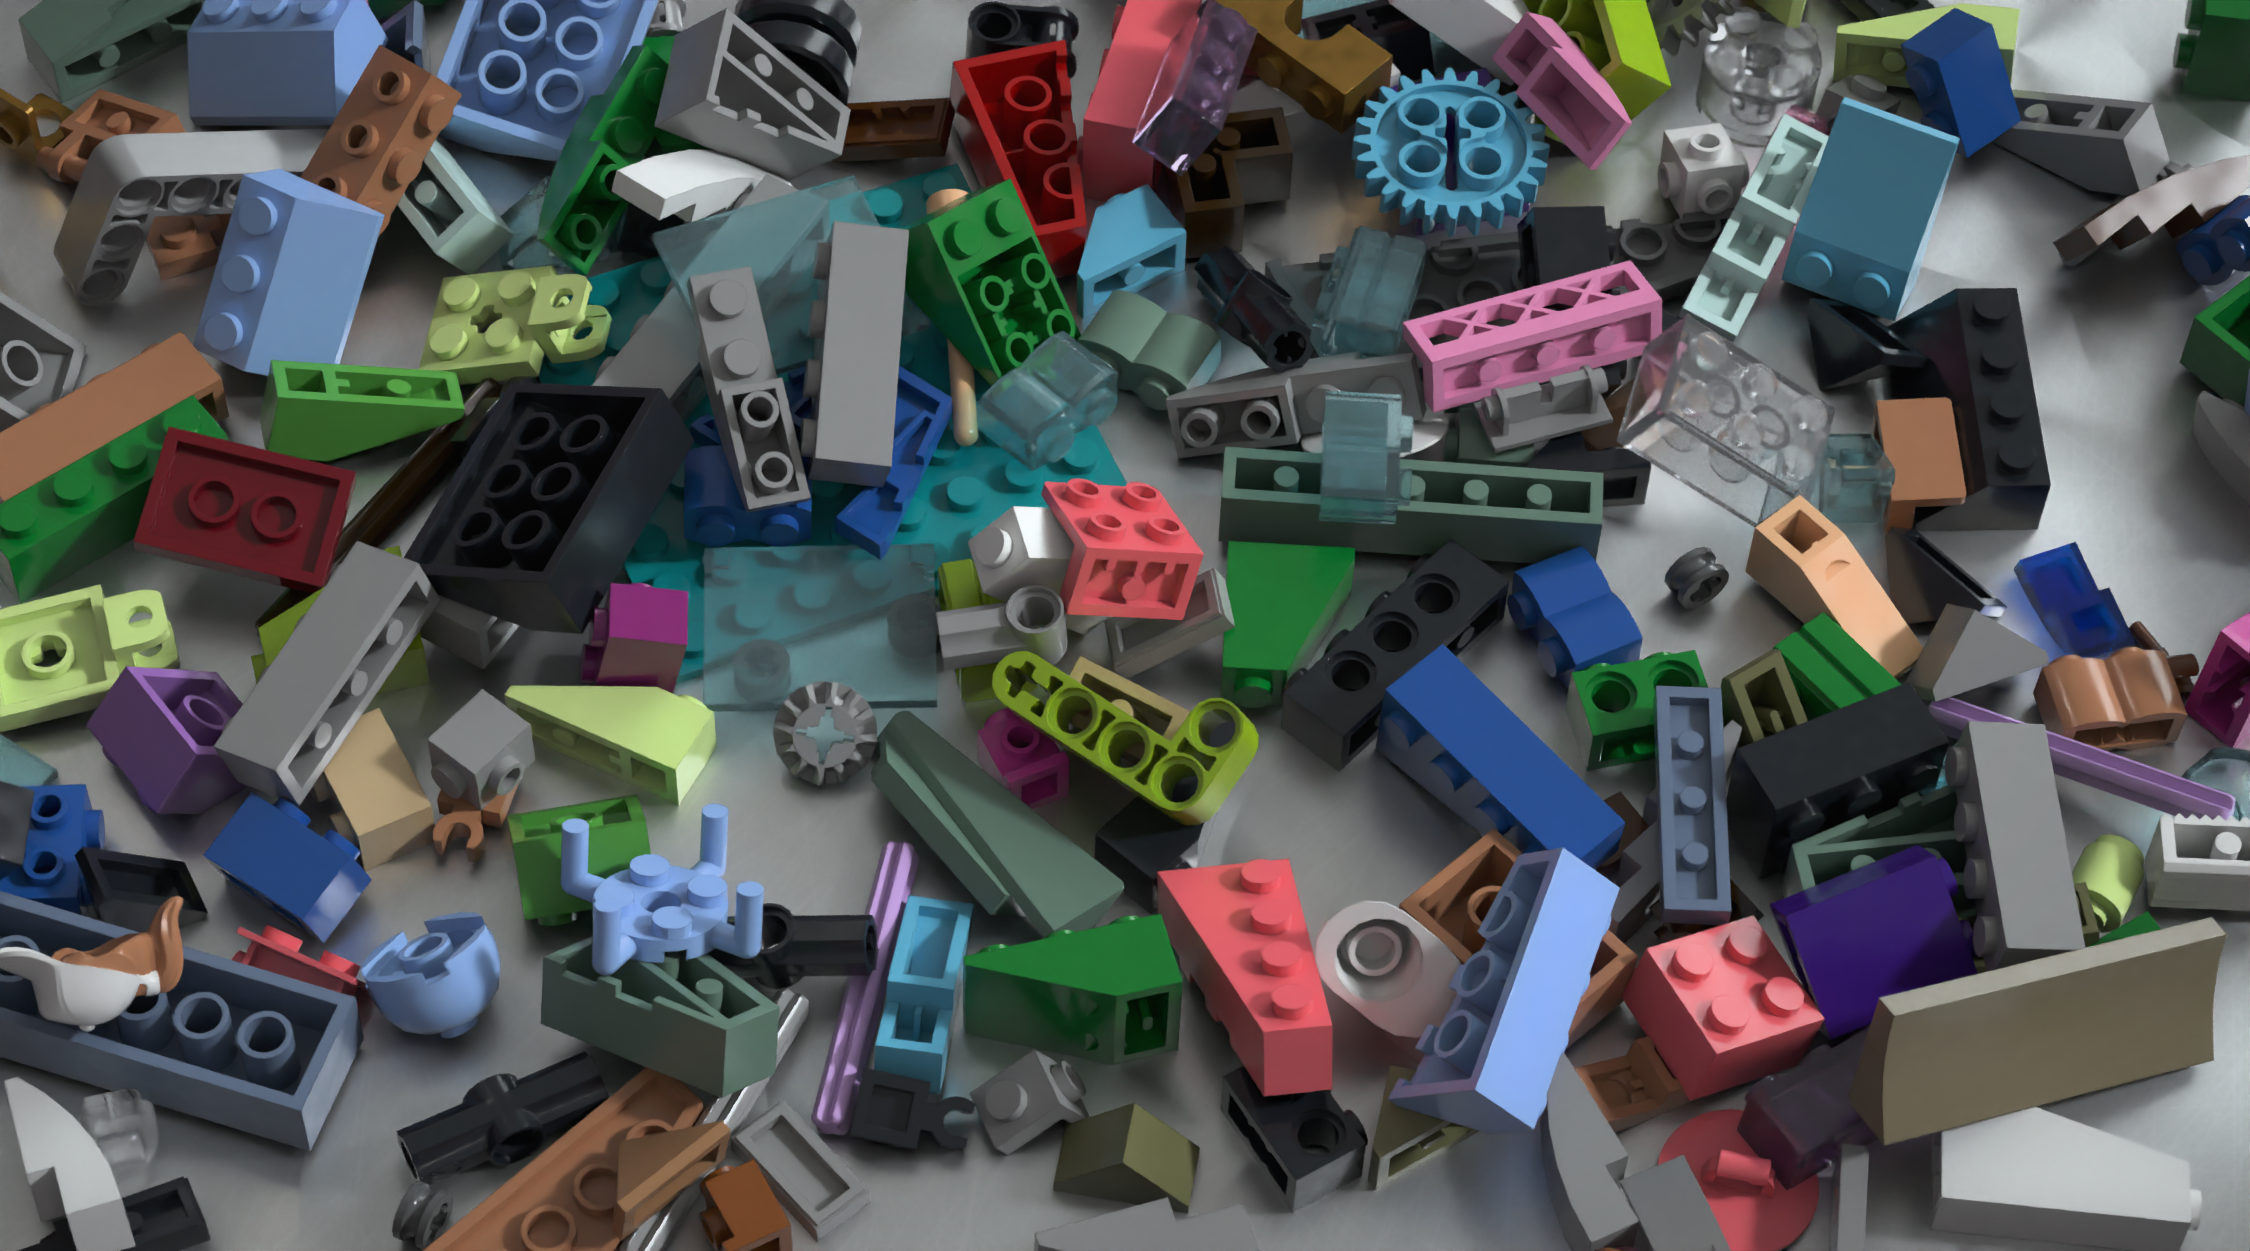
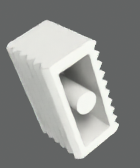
(2199, 863)

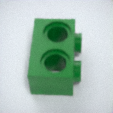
(1629, 691)

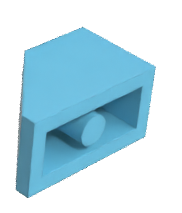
(1128, 248)

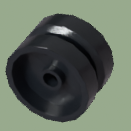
(813, 34)

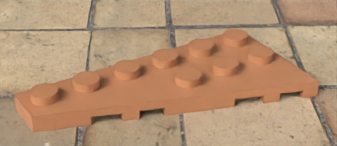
(569, 1189)

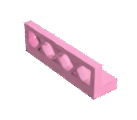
(1542, 340)

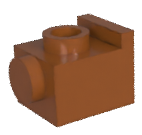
(743, 1211)

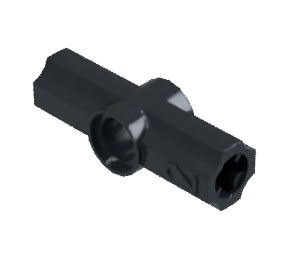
(1254, 309)
(806, 947)
(502, 1119)

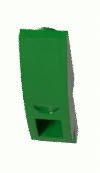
(607, 136)

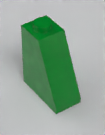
(1281, 611)

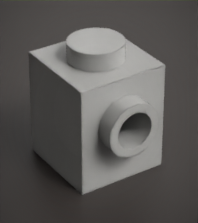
(481, 751)

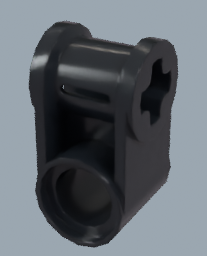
(1006, 27)

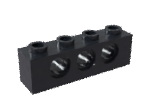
(1342, 722)

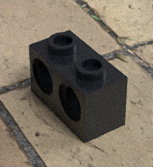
(1280, 1130)

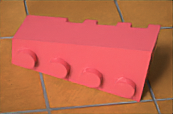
(1126, 77)
(1254, 961)

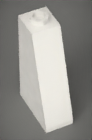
(2059, 1184)

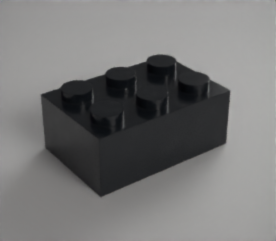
(1831, 773)

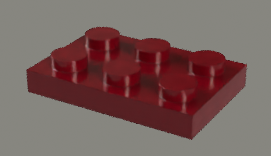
(245, 511)

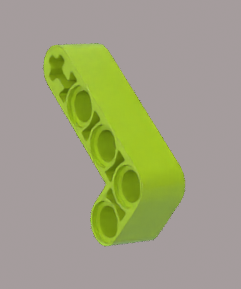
(1114, 730)

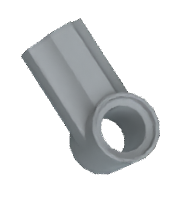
(996, 630)

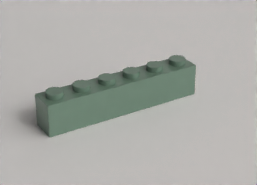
(1483, 508)

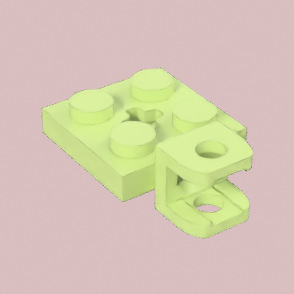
(530, 321)
(95, 647)

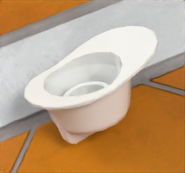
(1387, 967)

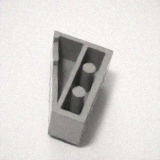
(748, 100)

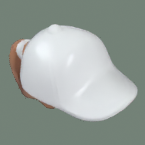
(103, 982)

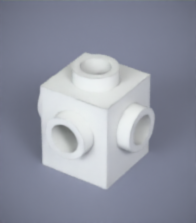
(1701, 169)

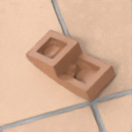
(1633, 1086)

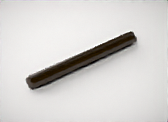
(397, 495)

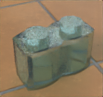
(1048, 401)
(1362, 458)

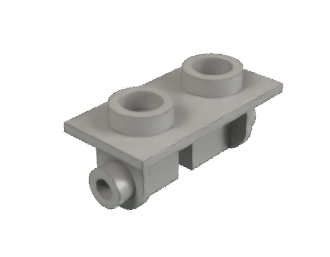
(1544, 411)

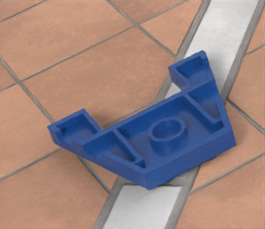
(876, 511)

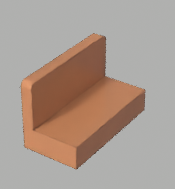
(1924, 450)

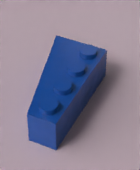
(1489, 764)

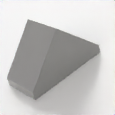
(1969, 653)

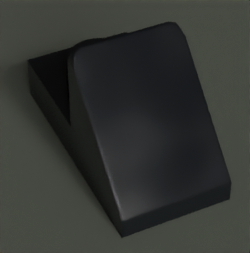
(1623, 471)

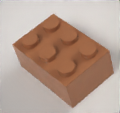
(1460, 898)

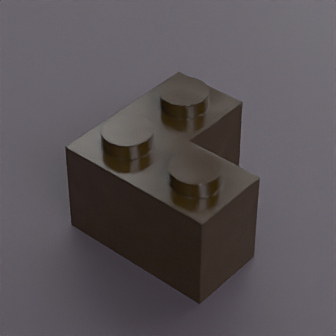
(1240, 167)

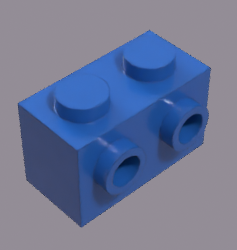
(1961, 80)
(57, 830)
(288, 865)

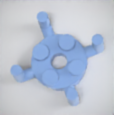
(663, 905)

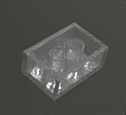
(1725, 422)

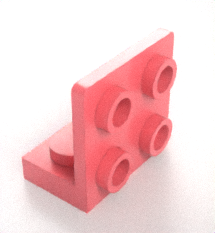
(1127, 551)

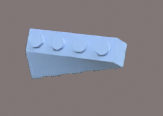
(1514, 998)

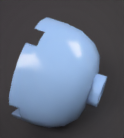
(436, 979)

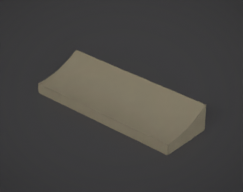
(2039, 1032)

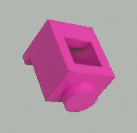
(1023, 759)

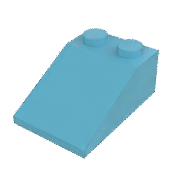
(1870, 209)

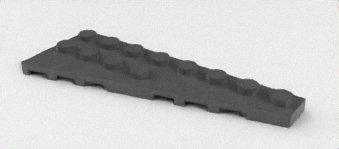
(1490, 266)

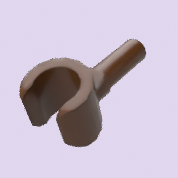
(2181, 666)

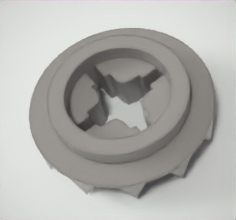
(804, 710)

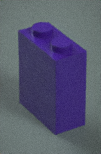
(1875, 936)

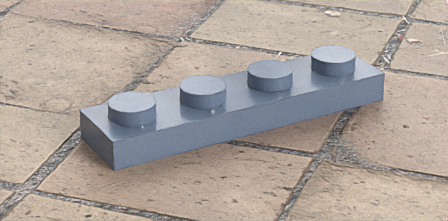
(1691, 806)

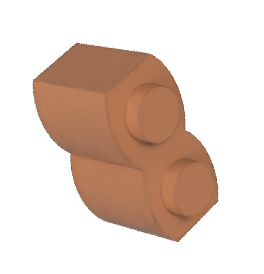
(2112, 701)

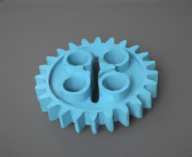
(1495, 152)

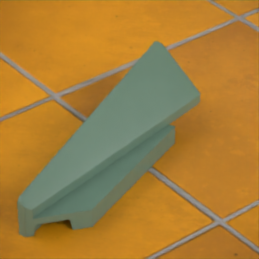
(988, 835)

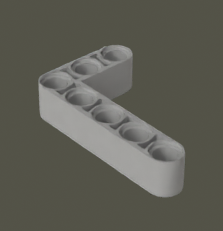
(156, 175)

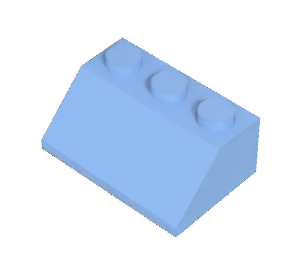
(277, 60)
(287, 274)

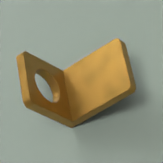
(19, 123)

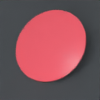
(1740, 1186)

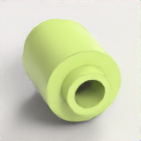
(2112, 875)

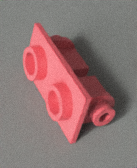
(279, 954)

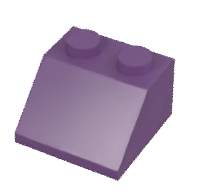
(163, 736)

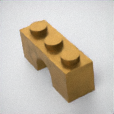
(1324, 76)

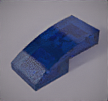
(2070, 604)

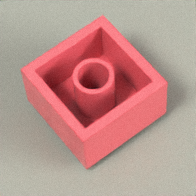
(1722, 1007)

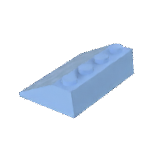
(533, 68)

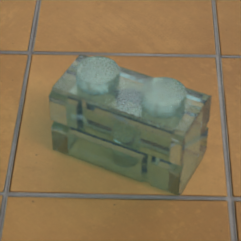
(1371, 295)

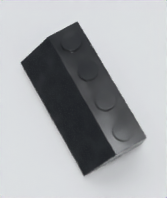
(1984, 368)

